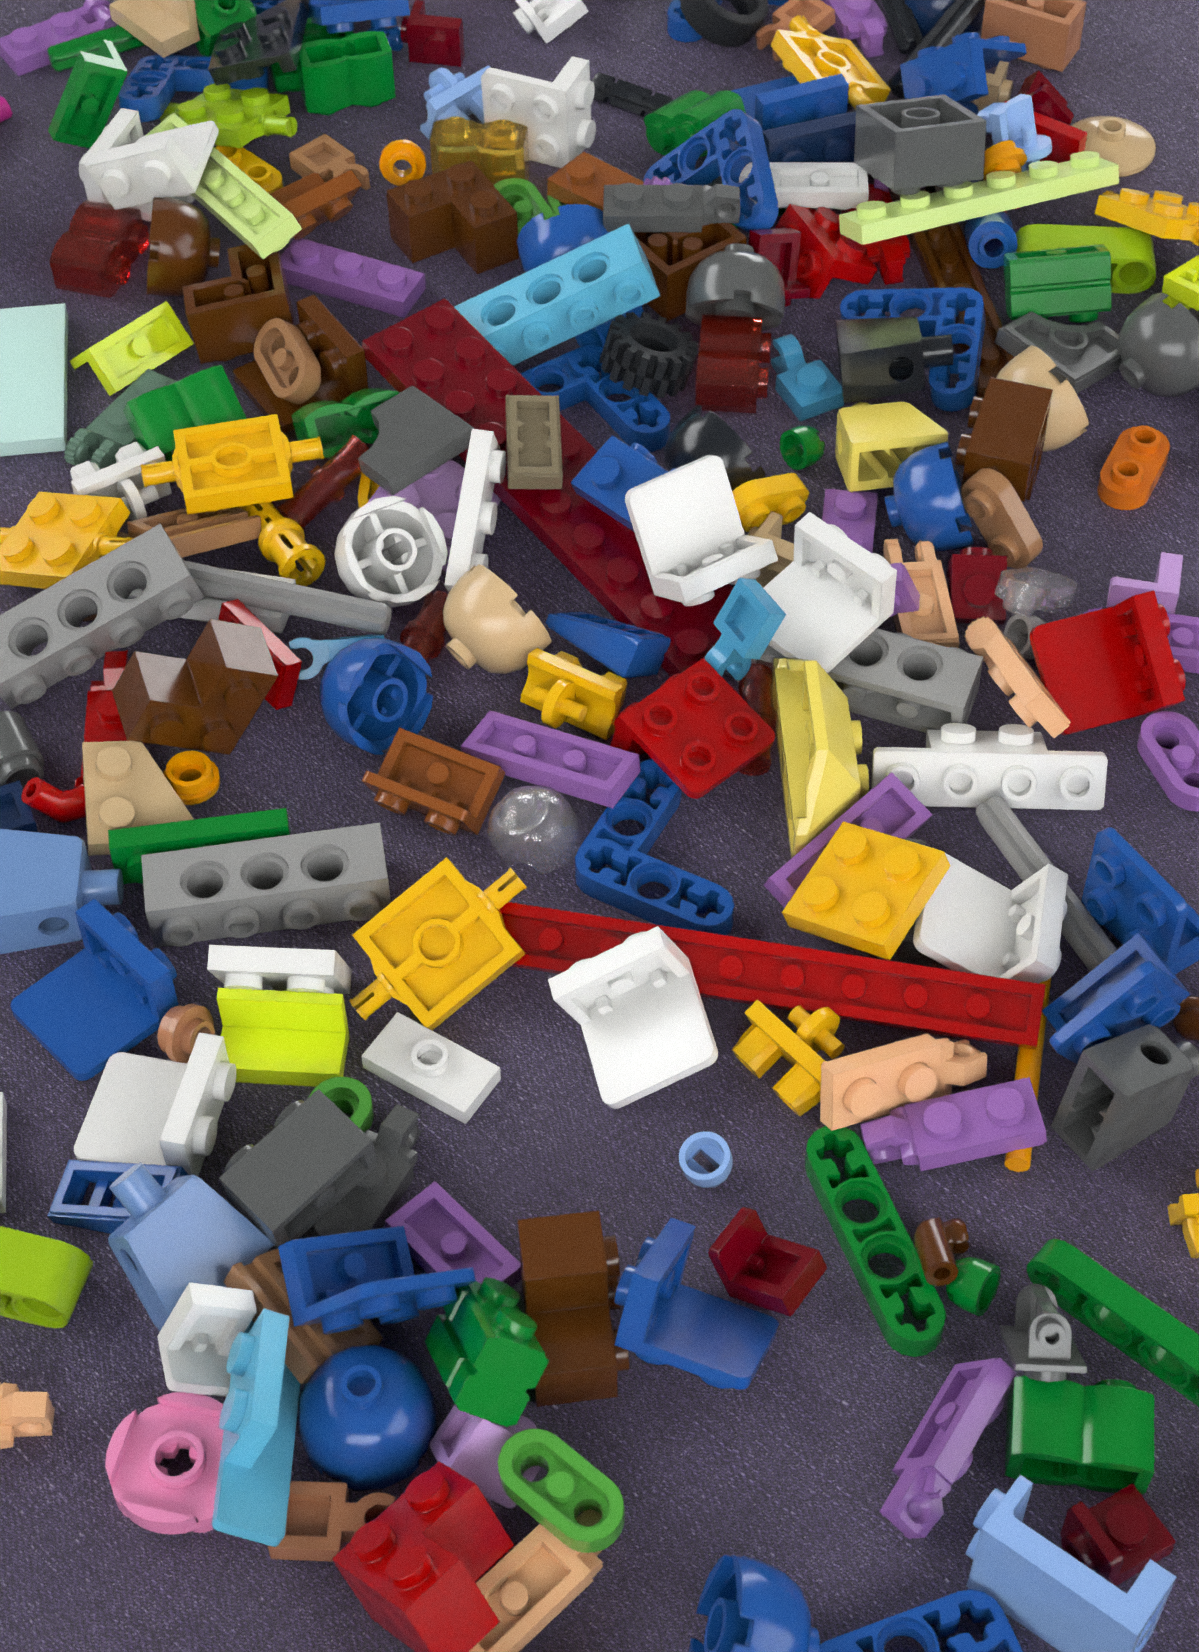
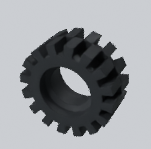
(648, 354)

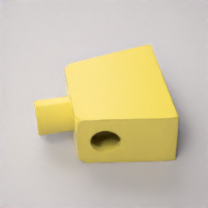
(878, 439)

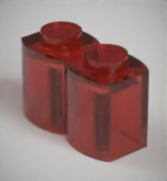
(98, 249)
(730, 362)

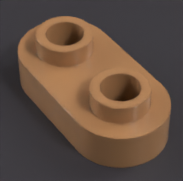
(287, 361)
(1001, 517)

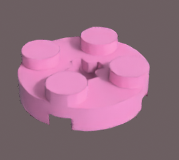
(144, 1486)

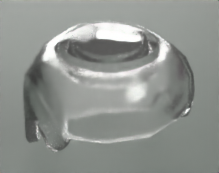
(534, 828)

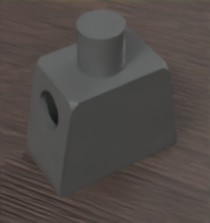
(1123, 1093)

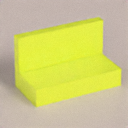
(135, 348)
(284, 1035)

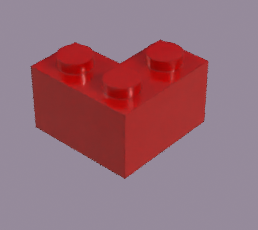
(422, 1562)

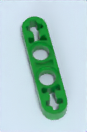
(875, 1237)
(1120, 1315)

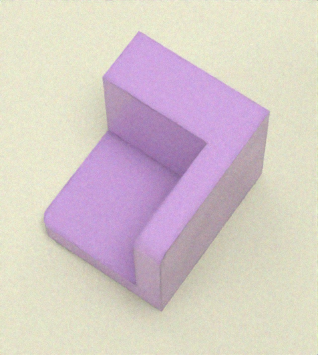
(1165, 585)
(473, 1449)

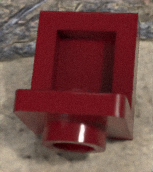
(433, 38)
(1046, 98)
(782, 249)
(973, 585)
(763, 1266)

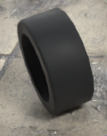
(723, 26)

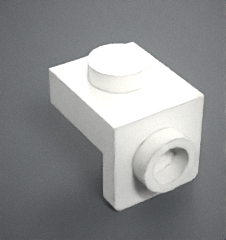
(548, 16)
(200, 1336)

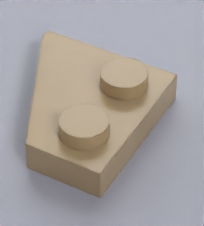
(124, 791)

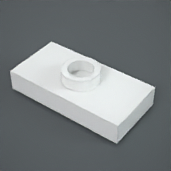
(431, 1067)

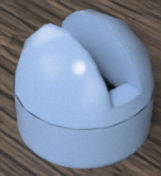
(715, 1150)

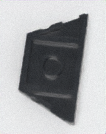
(260, 42)

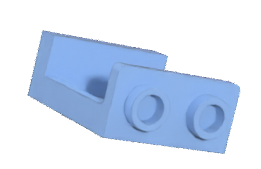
(1055, 1591)

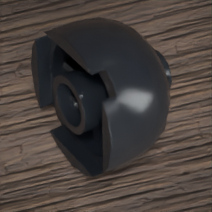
(705, 436)

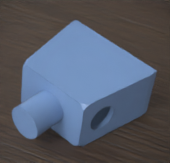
(43, 886)
(178, 1238)

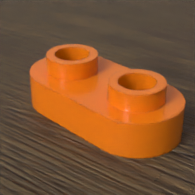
(1133, 468)

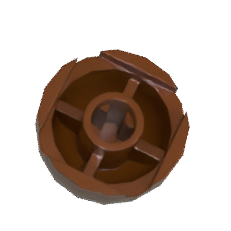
(179, 247)

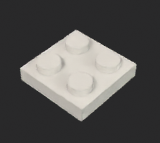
(279, 969)

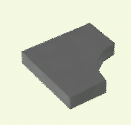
(1080, 351)
(412, 440)

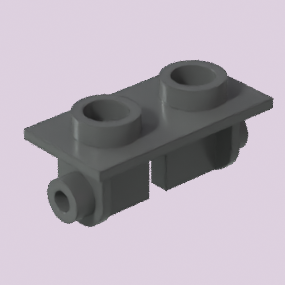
(1041, 1337)

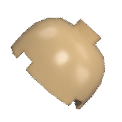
(1066, 414)
(490, 624)

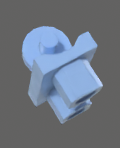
(452, 97)
(1016, 123)

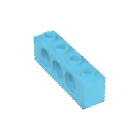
(564, 296)

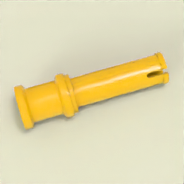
(284, 543)

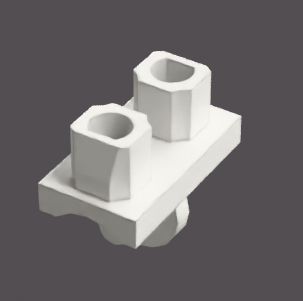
(122, 479)

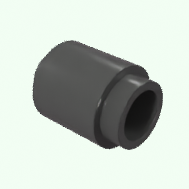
(18, 751)

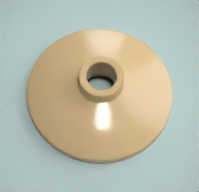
(1119, 142)

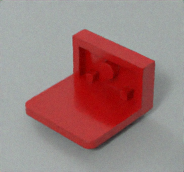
(1109, 663)
(694, 729)

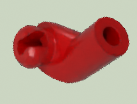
(53, 802)

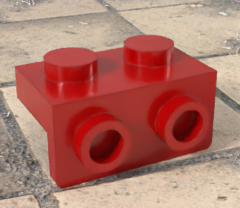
(824, 250)

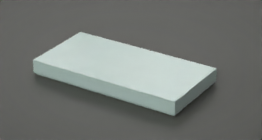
(33, 379)

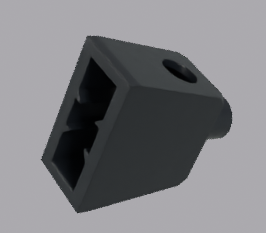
(887, 356)

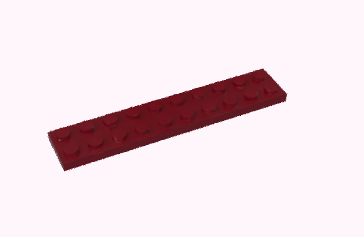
(471, 379)

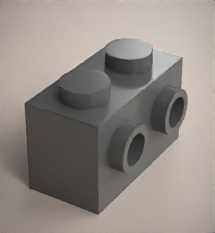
(298, 1169)

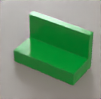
(88, 97)

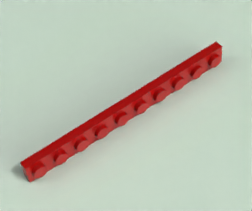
(793, 976)

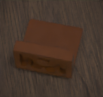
(339, 358)

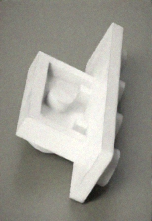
(971, 766)

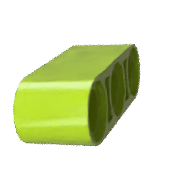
(1130, 250)
(40, 1278)

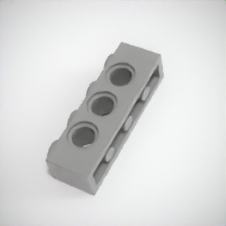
(94, 589)
(905, 680)
(265, 885)

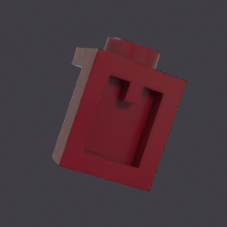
(1116, 1535)

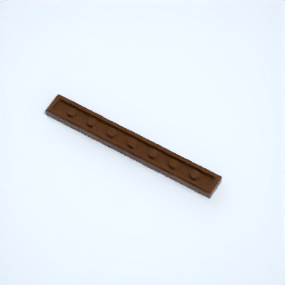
(948, 264)

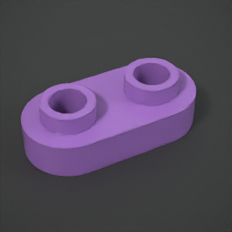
(1175, 767)

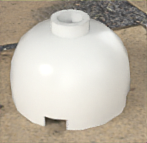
(390, 552)

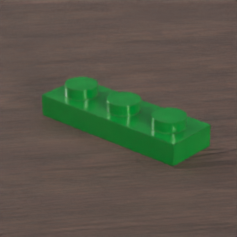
(130, 843)

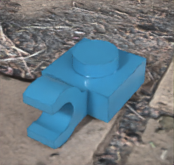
(804, 387)
(746, 626)
(324, 650)

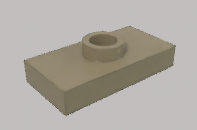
(533, 442)

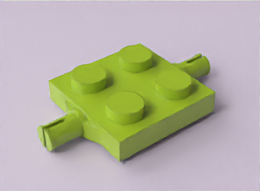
(237, 113)

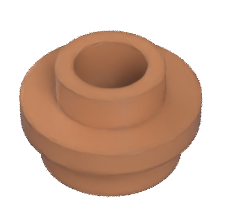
(180, 1030)

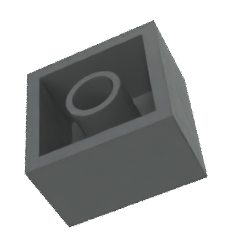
(920, 143)

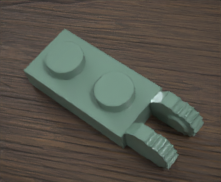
(111, 429)

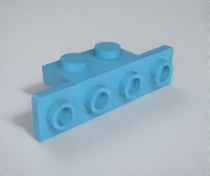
(257, 1434)

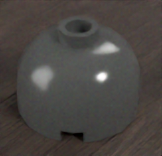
(736, 285)
(1160, 348)

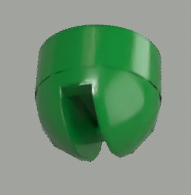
(791, 447)
(974, 1285)

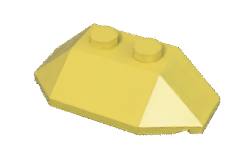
(815, 749)

